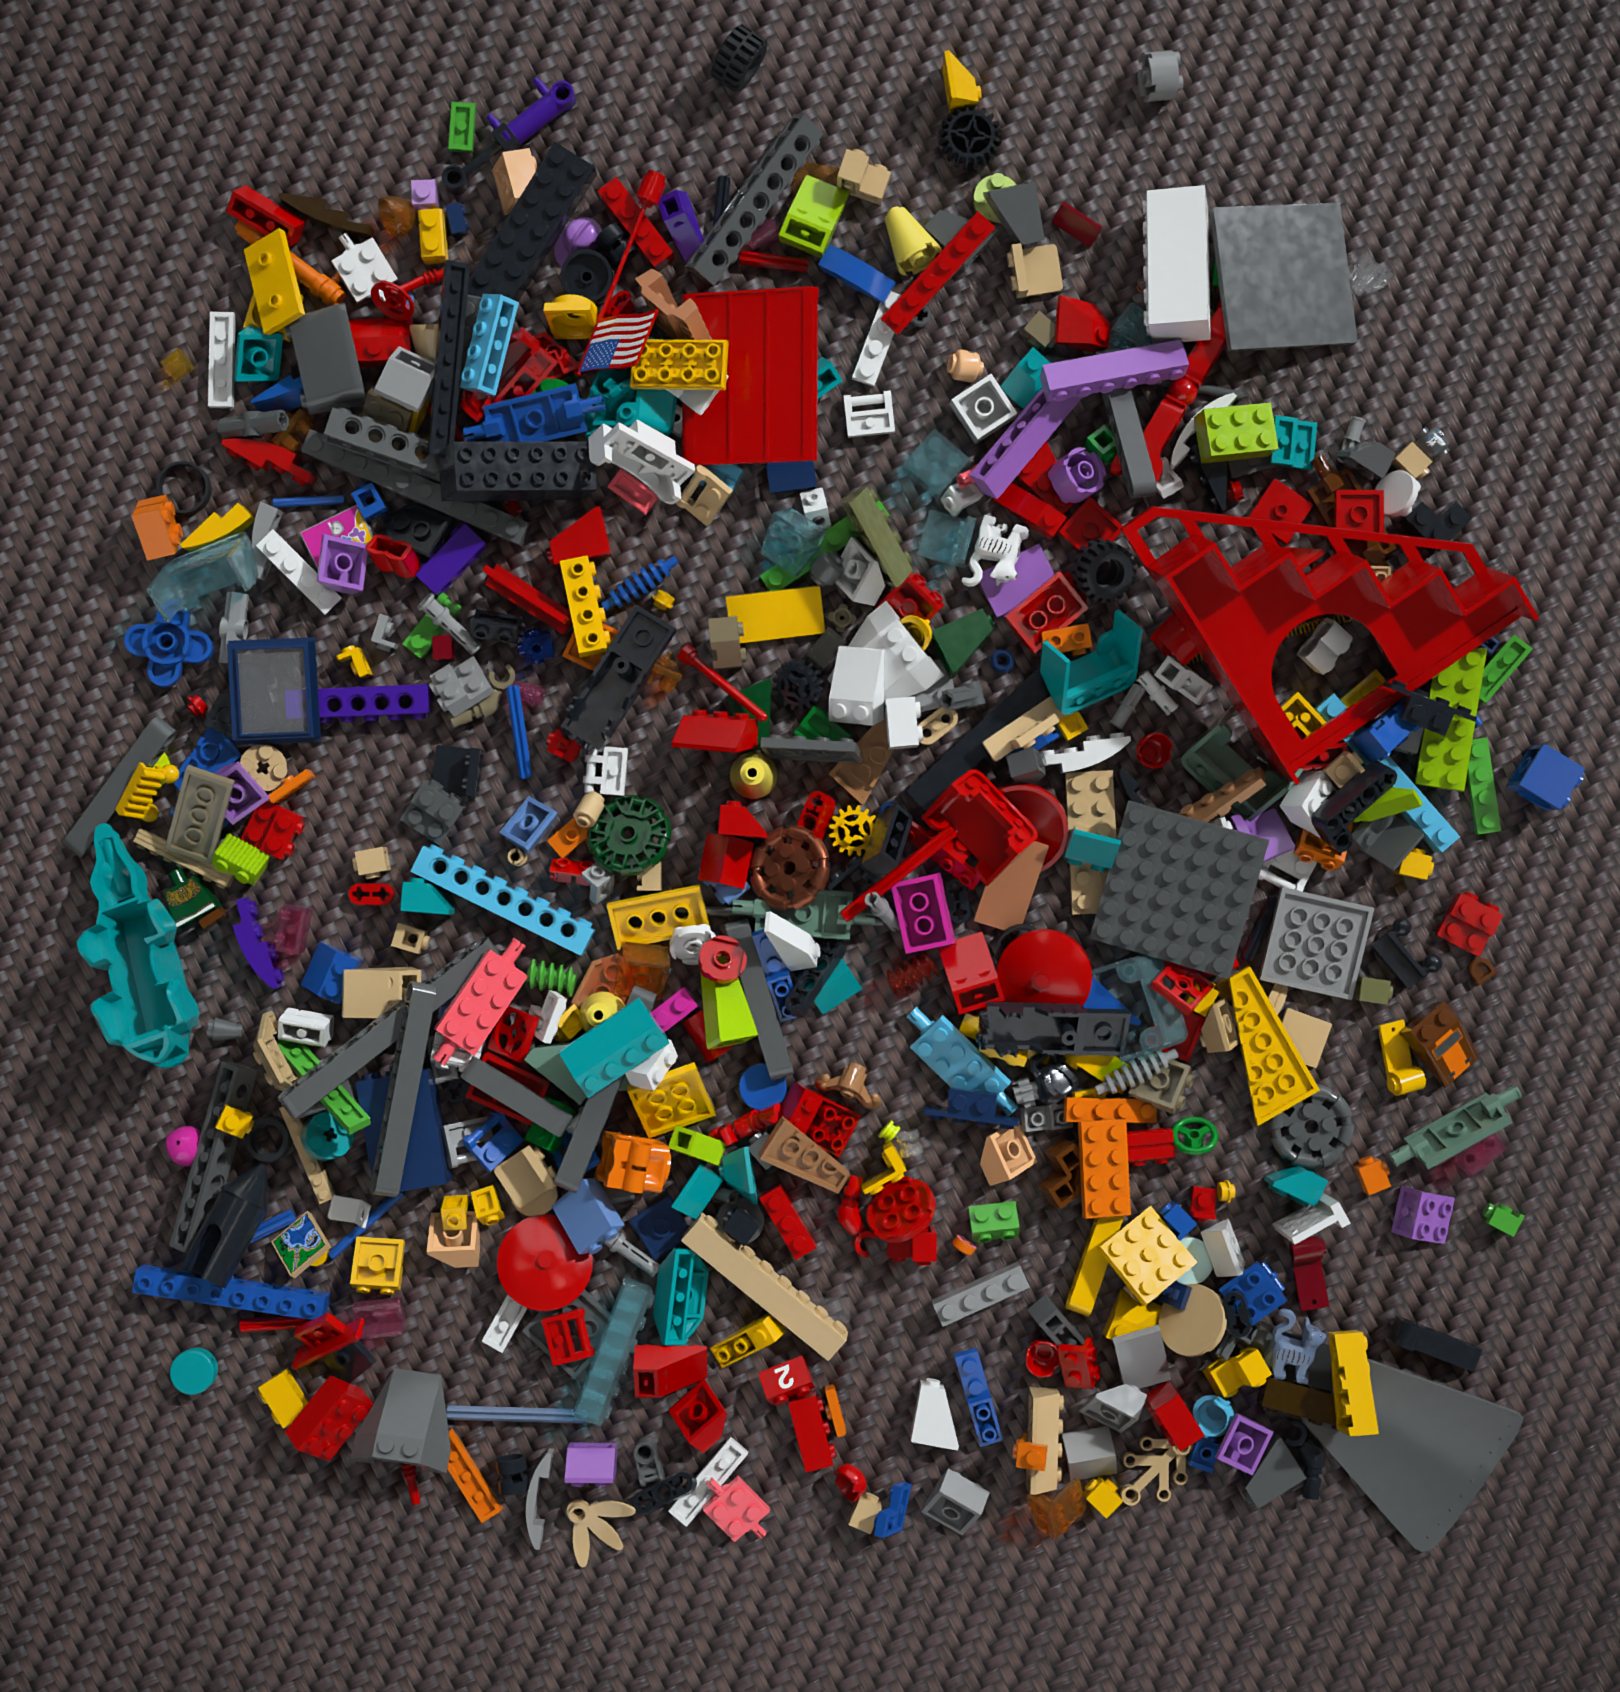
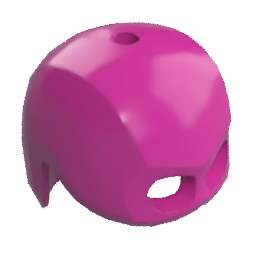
(184, 1152)

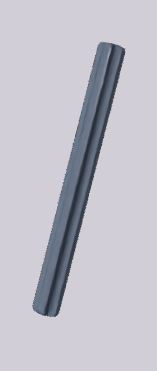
(513, 1414)

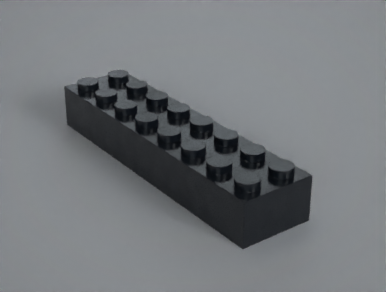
(533, 225)

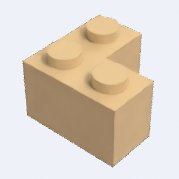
(861, 178)

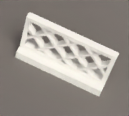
(1311, 1219)

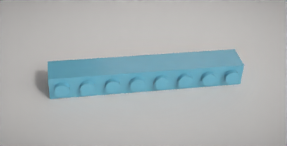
(1427, 819)

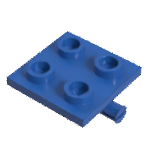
(1260, 1288)

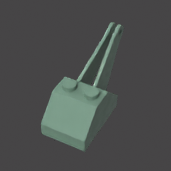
(549, 1063)

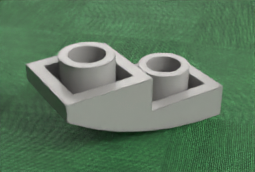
(1043, 1118)

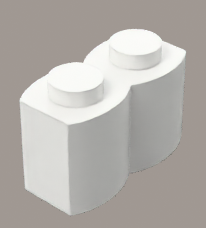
(1325, 646)

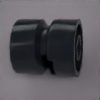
(614, 242)
(514, 1466)

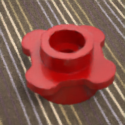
(197, 706)

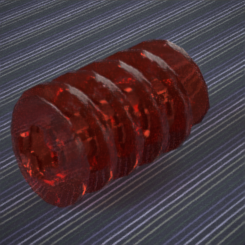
(911, 973)

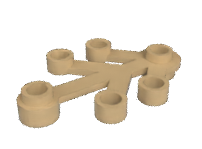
(1157, 1464)

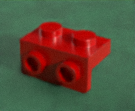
(1079, 1364)

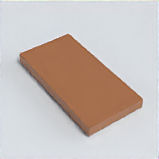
(1009, 895)

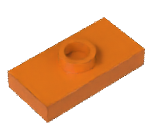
(291, 785)
(568, 838)
(834, 1411)

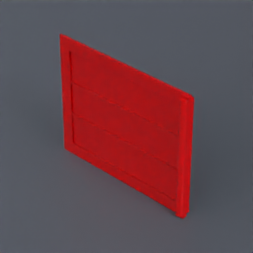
(771, 379)

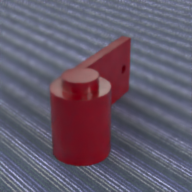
(1308, 1272)

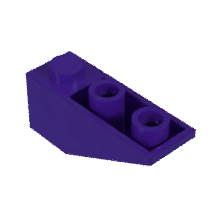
(681, 222)

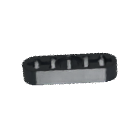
(653, 1491)

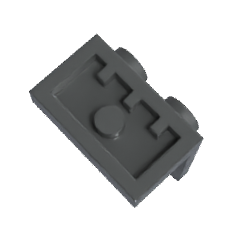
(1387, 840)

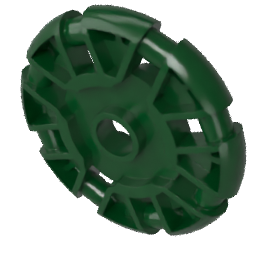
(636, 846)

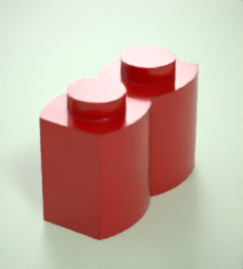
(393, 556)

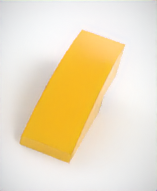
(218, 528)

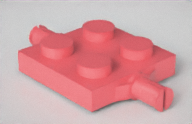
(736, 1508)

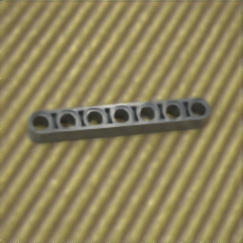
(1129, 441)
(147, 750)
(761, 1003)

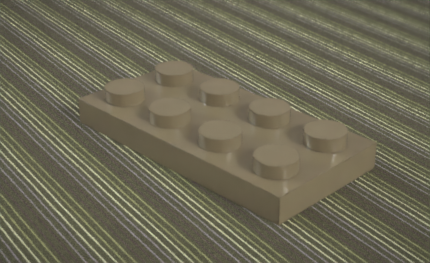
(199, 814)

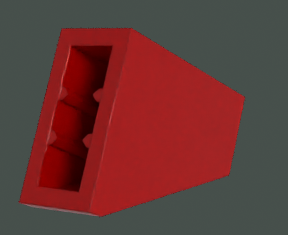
(580, 539)

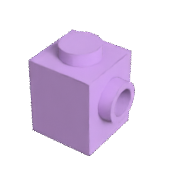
(425, 194)

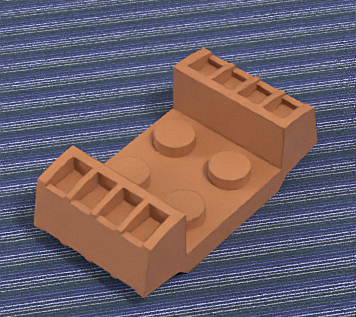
(677, 322)

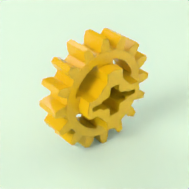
(845, 844)

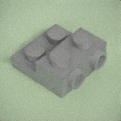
(460, 686)

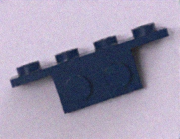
(973, 1106)

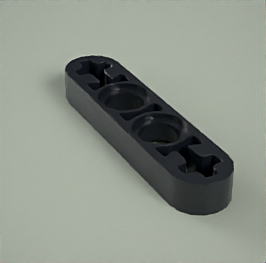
(812, 975)

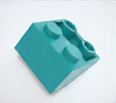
(1302, 1185)

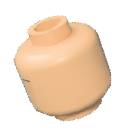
(965, 366)

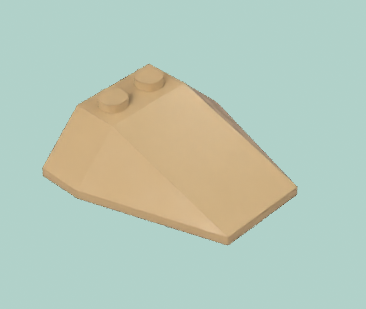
(269, 1054)

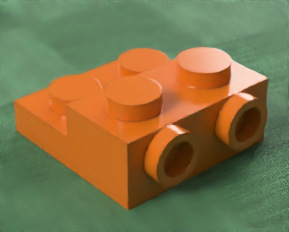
(1312, 848)

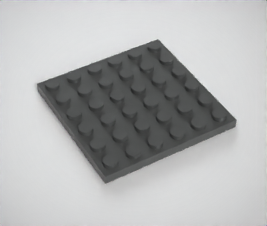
(1179, 889)

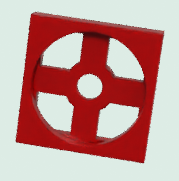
(1173, 995)
(502, 1028)

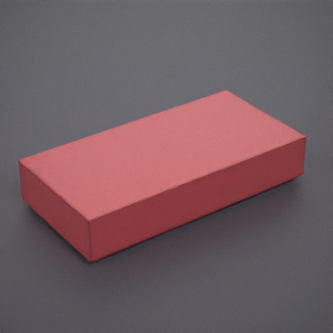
(633, 491)

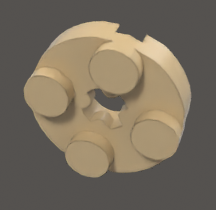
(266, 754)

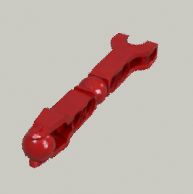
(1180, 395)

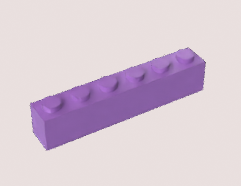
(1114, 370)
(1020, 443)

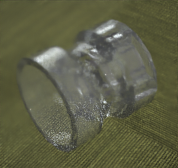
(909, 1143)

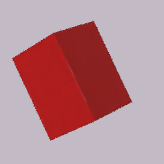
(725, 860)

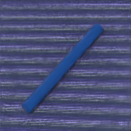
(357, 1231)

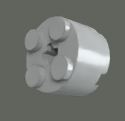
(1159, 75)

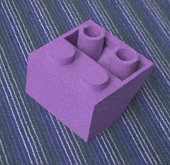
(591, 1463)

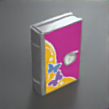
(346, 525)

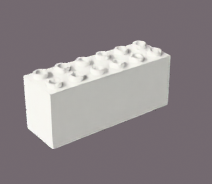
(1176, 264)

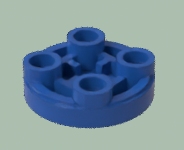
(758, 1089)

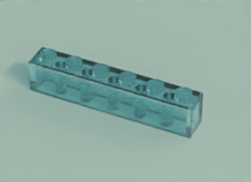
(612, 1352)

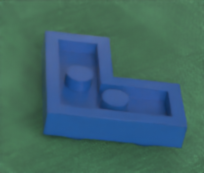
(892, 1519)

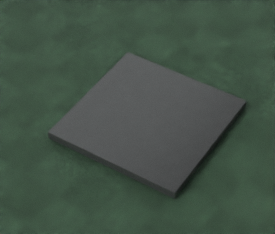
(1283, 276)

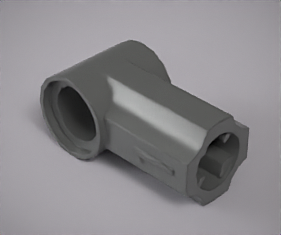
(966, 696)

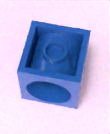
(1546, 777)

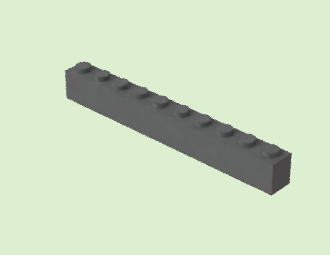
(417, 490)

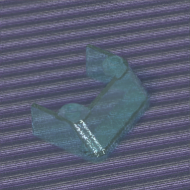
(203, 572)
(1168, 1020)

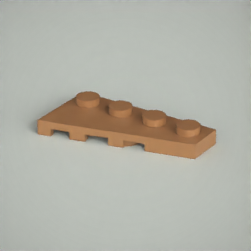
(1222, 800)
(801, 1156)

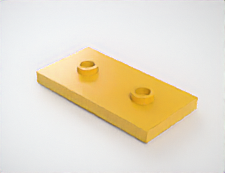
(274, 281)

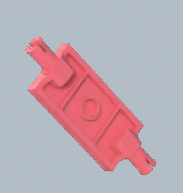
(480, 1002)

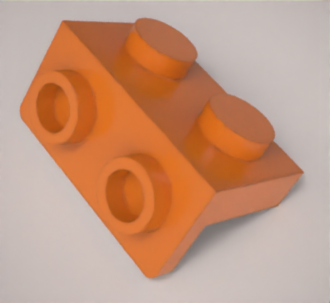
(1069, 639)

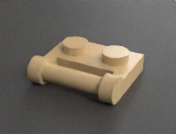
(711, 498)

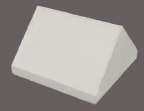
(1223, 1249)

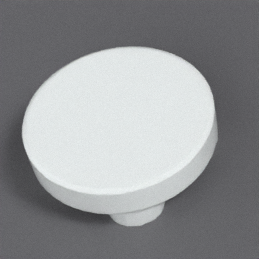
(1399, 493)

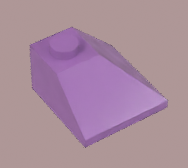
(342, 564)

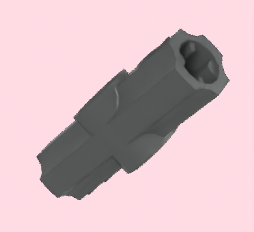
(253, 424)

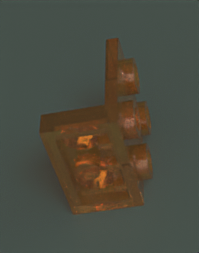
(1057, 1515)

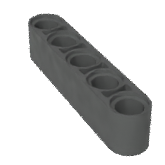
(516, 1096)

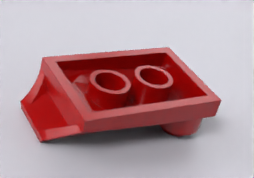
(1047, 608)

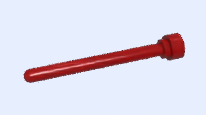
(689, 656)

